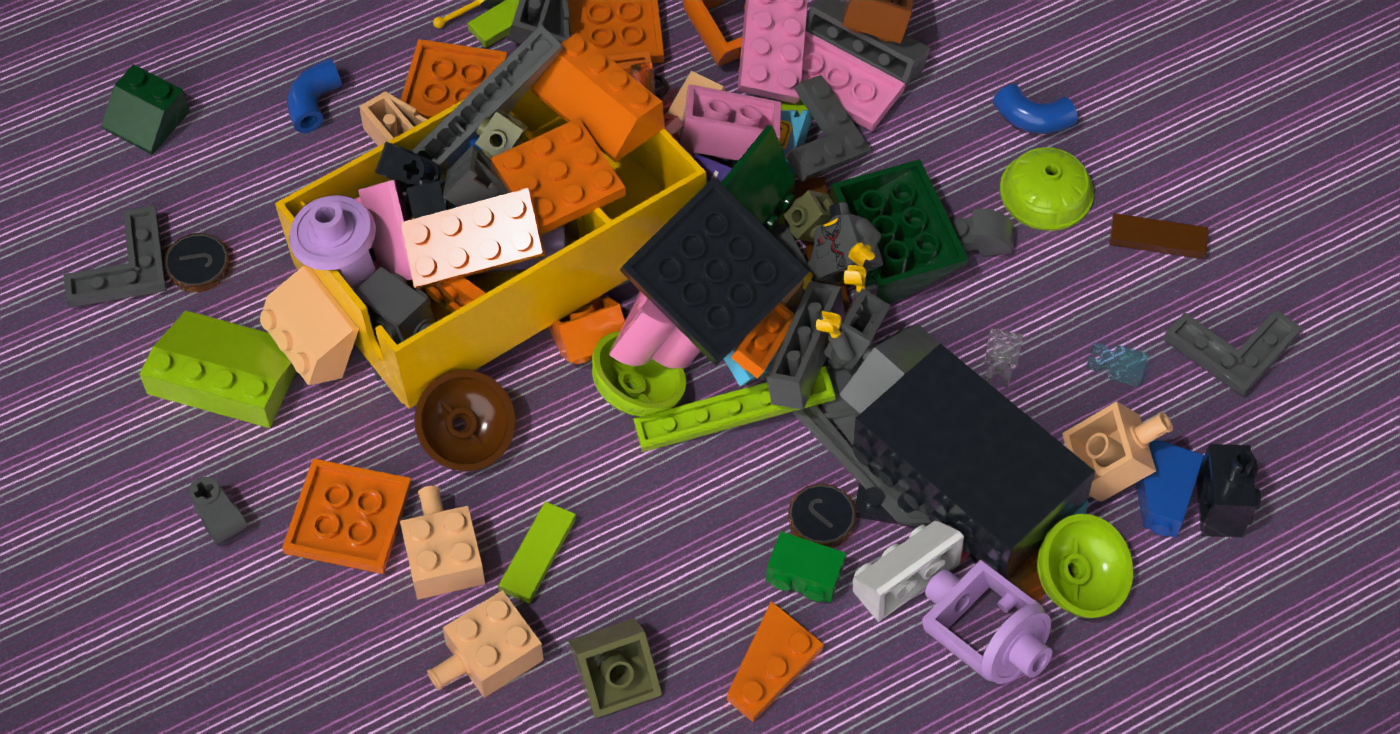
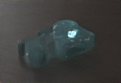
(1123, 364)

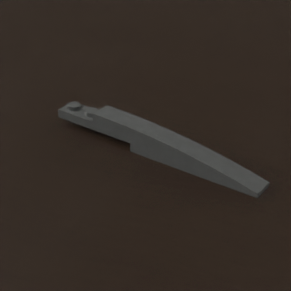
(499, 90)

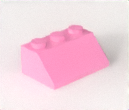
(725, 121)
(388, 209)

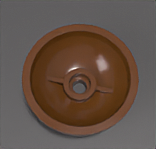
(482, 407)

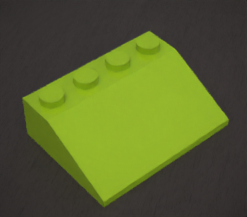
(219, 369)

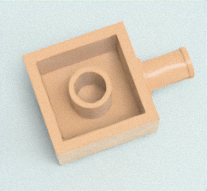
(1116, 447)
(441, 547)
(489, 646)

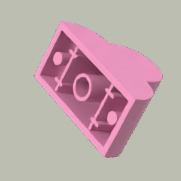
(652, 335)

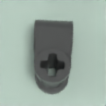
(217, 513)

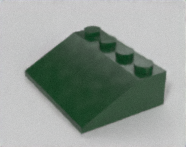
(763, 180)
(915, 230)

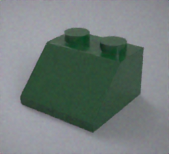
(144, 109)

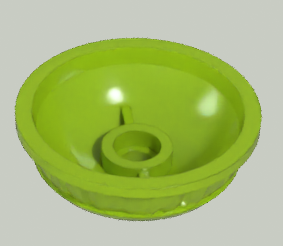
(1045, 199)
(635, 389)
(1098, 564)

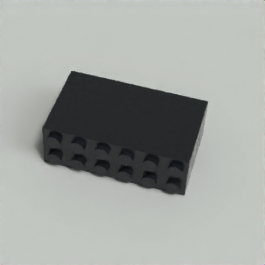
(971, 460)

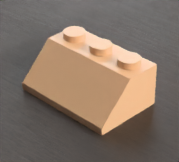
(310, 327)

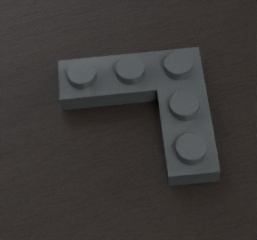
(841, 140)
(139, 277)
(1234, 367)

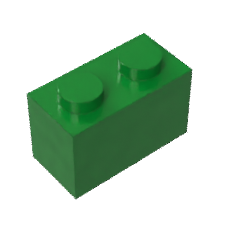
(805, 567)

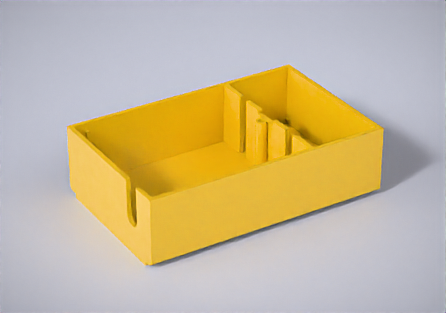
(520, 303)

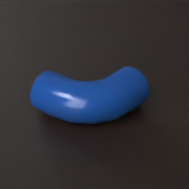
(305, 94)
(1034, 116)

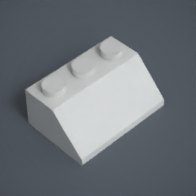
(907, 568)

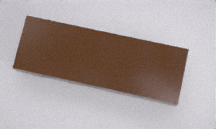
(1158, 236)

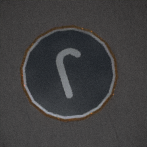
(196, 262)
(822, 515)

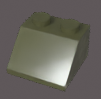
(615, 667)

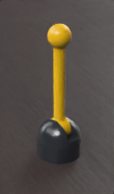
(439, 22)

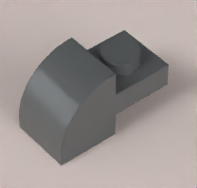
(985, 231)

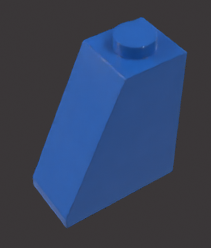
(1167, 491)

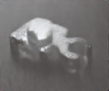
(1002, 354)

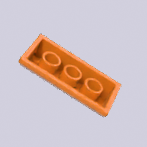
(603, 95)

